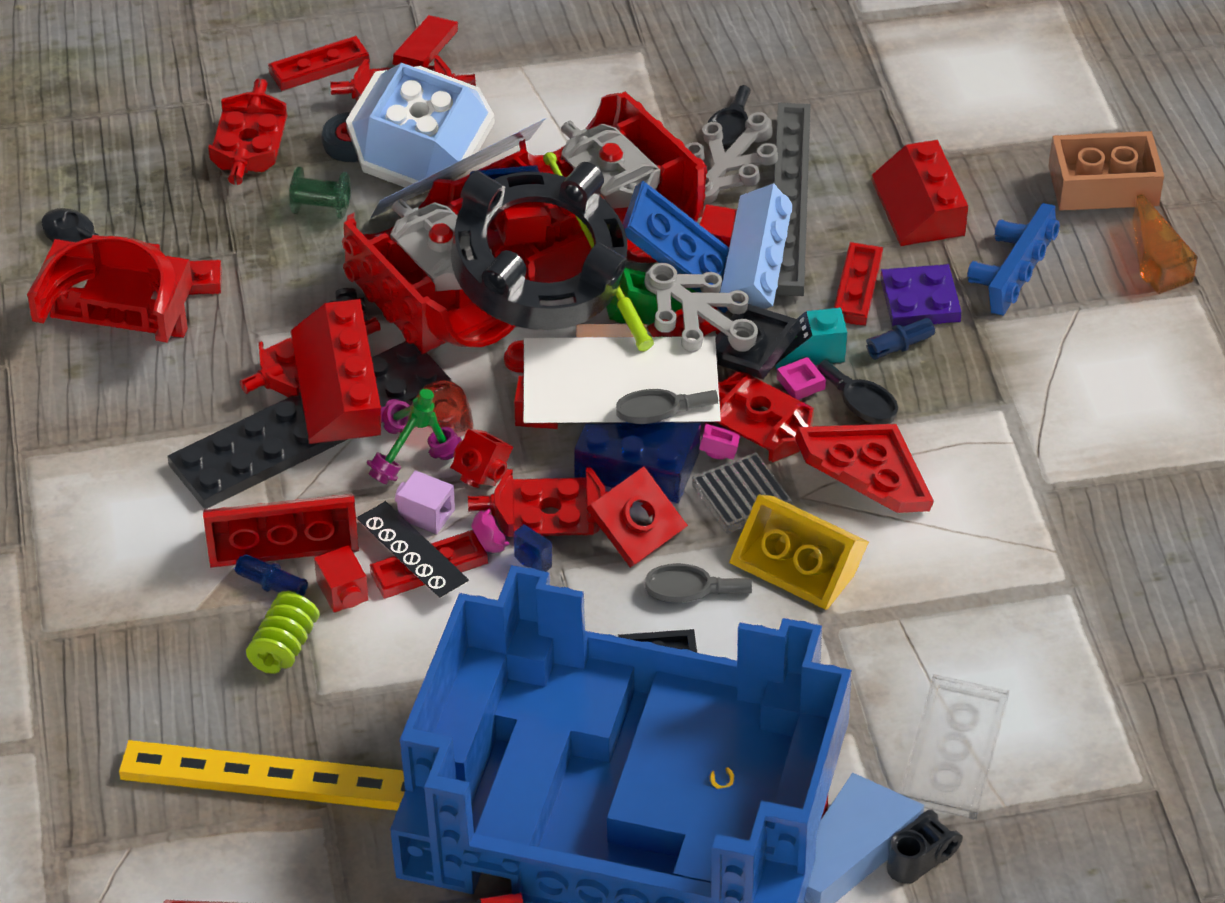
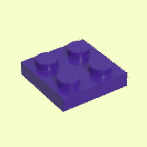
(920, 294)

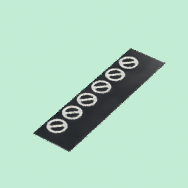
(412, 549)

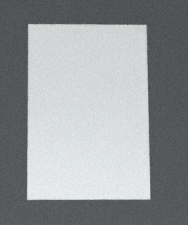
(588, 375)

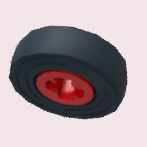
(337, 139)

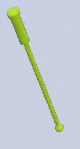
(642, 339)

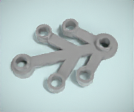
(757, 130)
(665, 282)

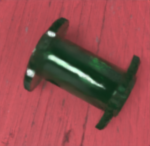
(319, 192)

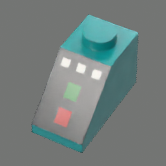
(820, 339)

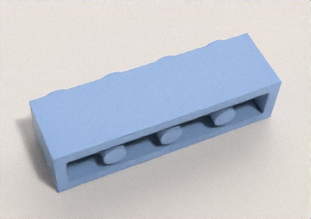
(758, 245)

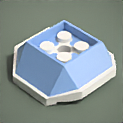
(416, 123)

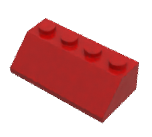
(336, 373)
(281, 529)

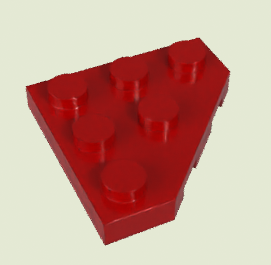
(869, 461)

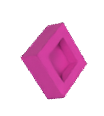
(801, 378)
(719, 442)

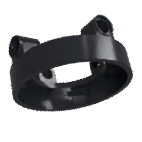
(500, 282)

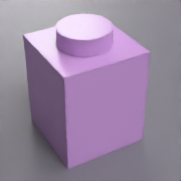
(425, 501)

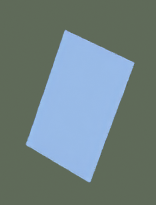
(458, 168)

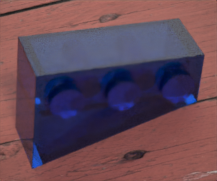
(624, 448)

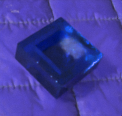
(532, 549)

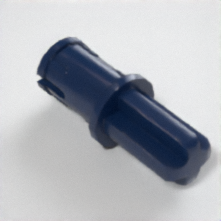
(899, 338)

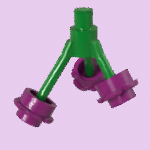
(403, 418)

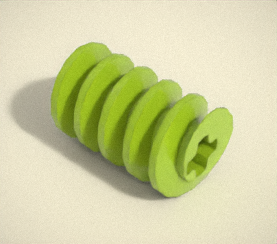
(282, 632)

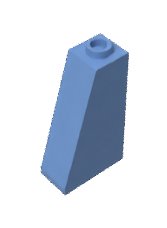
(856, 836)

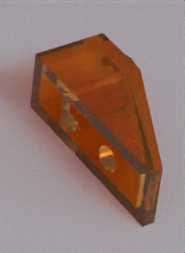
(1162, 254)

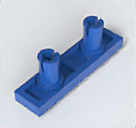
(1017, 269)

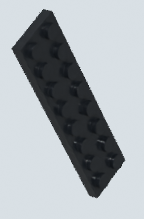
(278, 434)

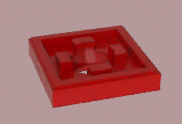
(614, 517)

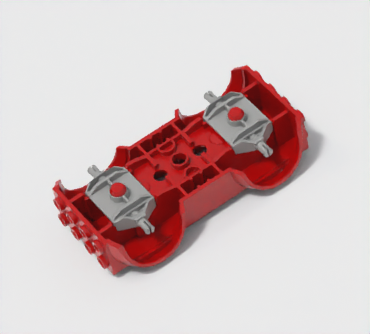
(410, 265)

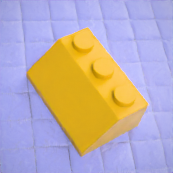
(797, 551)

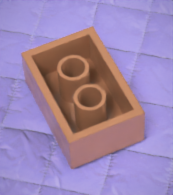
(1105, 170)

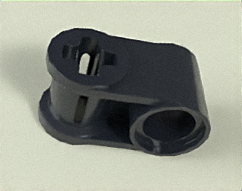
(921, 848)

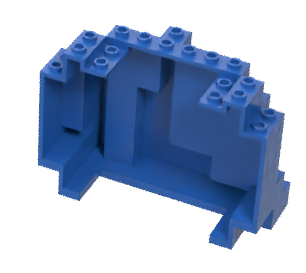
(593, 755)

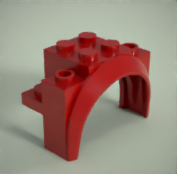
(125, 288)

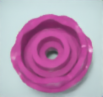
(488, 533)

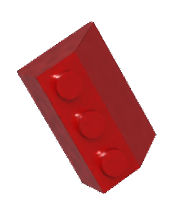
(921, 194)

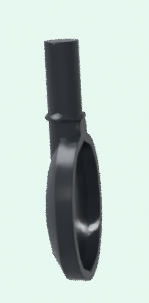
(733, 117)
(67, 225)
(862, 397)

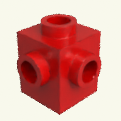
(481, 458)

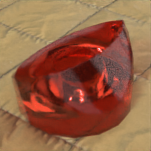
(451, 406)

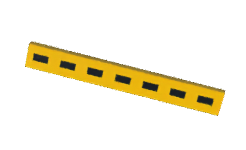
(263, 775)

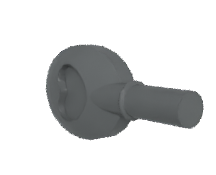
(656, 405)
(689, 583)

